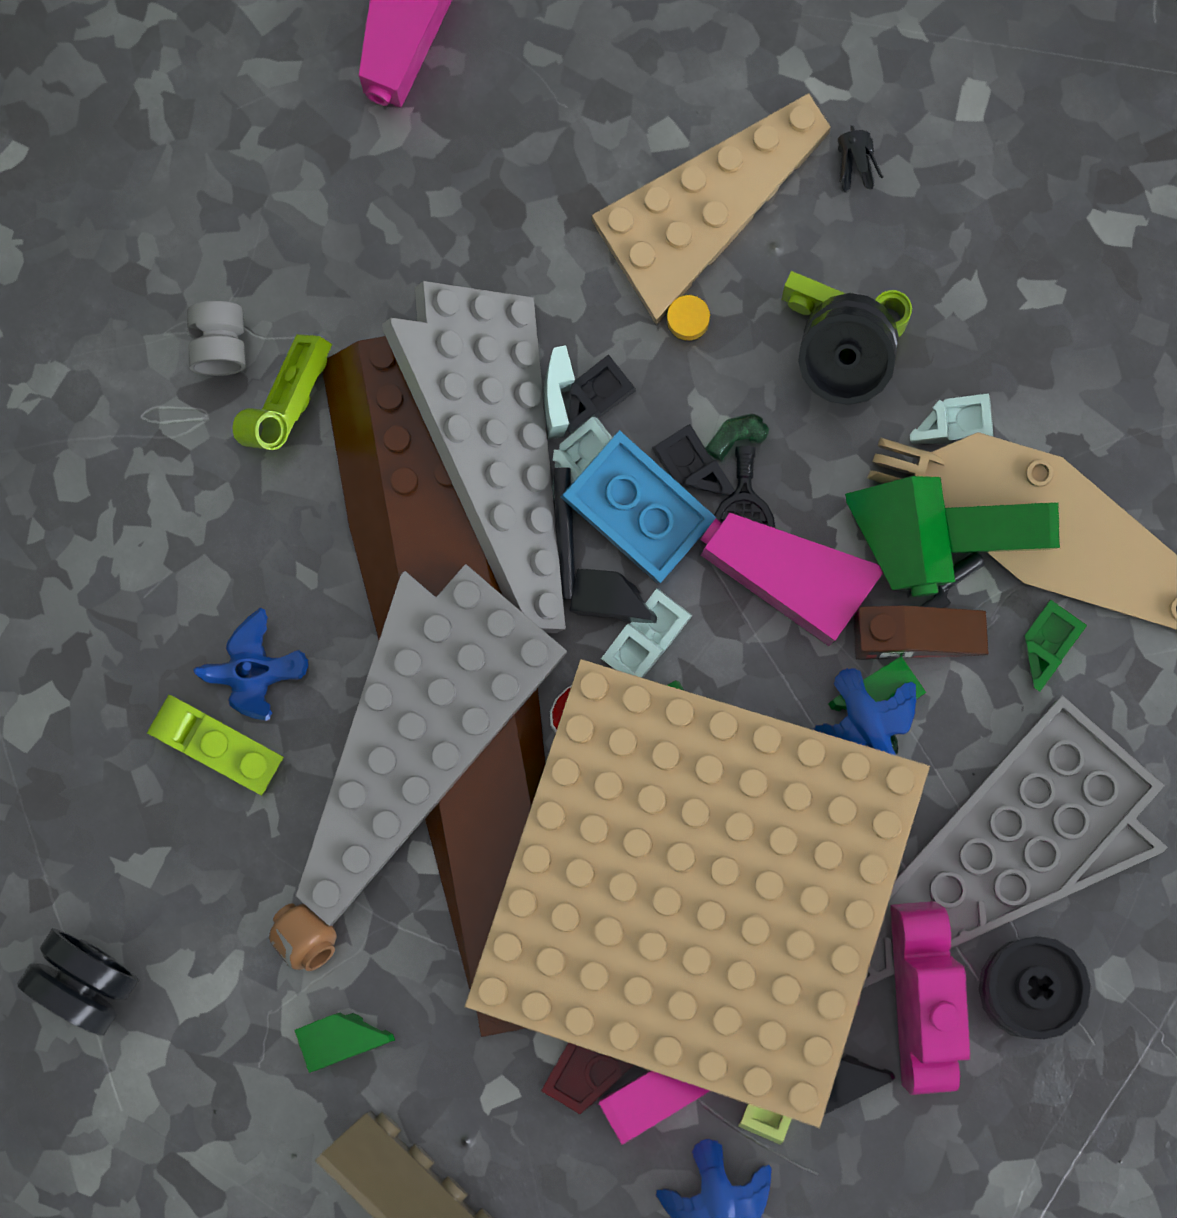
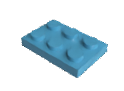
(638, 507)

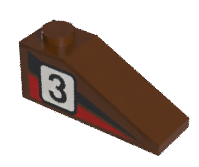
(919, 632)

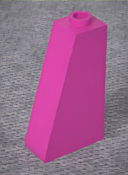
(396, 46)
(792, 574)
(646, 1102)

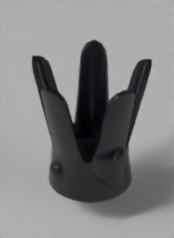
(857, 146)

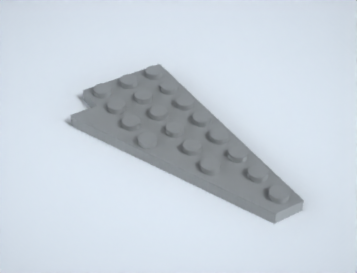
(482, 400)
(431, 704)
(1032, 832)

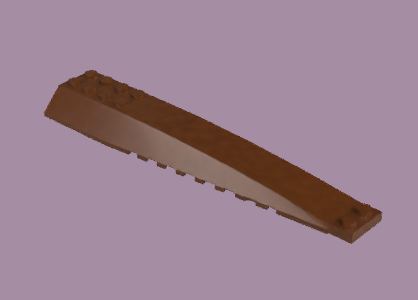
(412, 521)

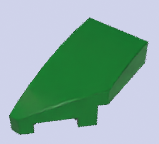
(1050, 641)
(884, 683)
(338, 1039)

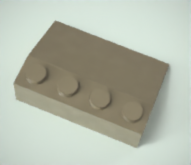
(390, 1176)

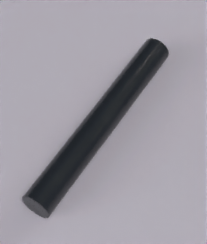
(564, 531)

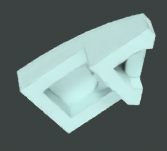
(557, 380)
(955, 420)
(581, 447)

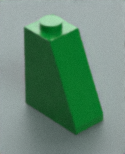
(1003, 528)
(907, 532)

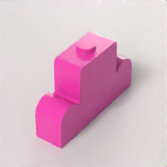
(928, 999)

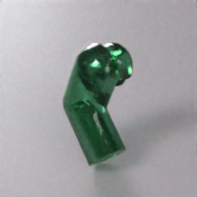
(736, 429)

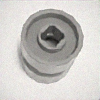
(216, 341)

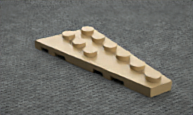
(692, 213)

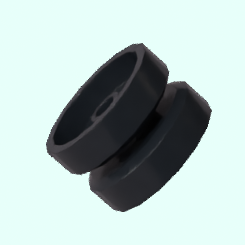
(848, 349)
(1061, 984)
(74, 988)

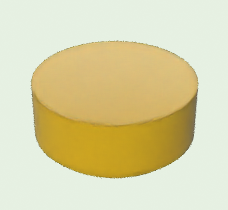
(688, 317)

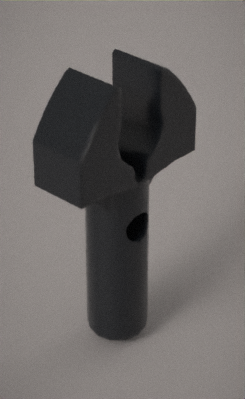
(961, 571)

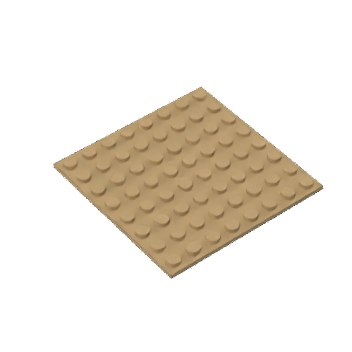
(699, 891)

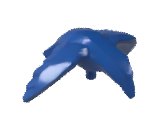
(251, 670)
(871, 721)
(717, 1194)

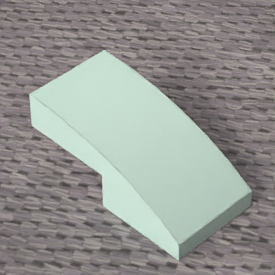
(643, 643)

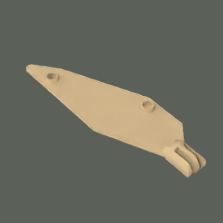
(1102, 548)

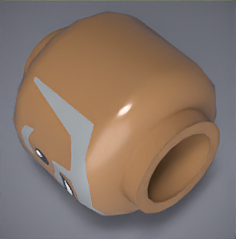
(302, 937)

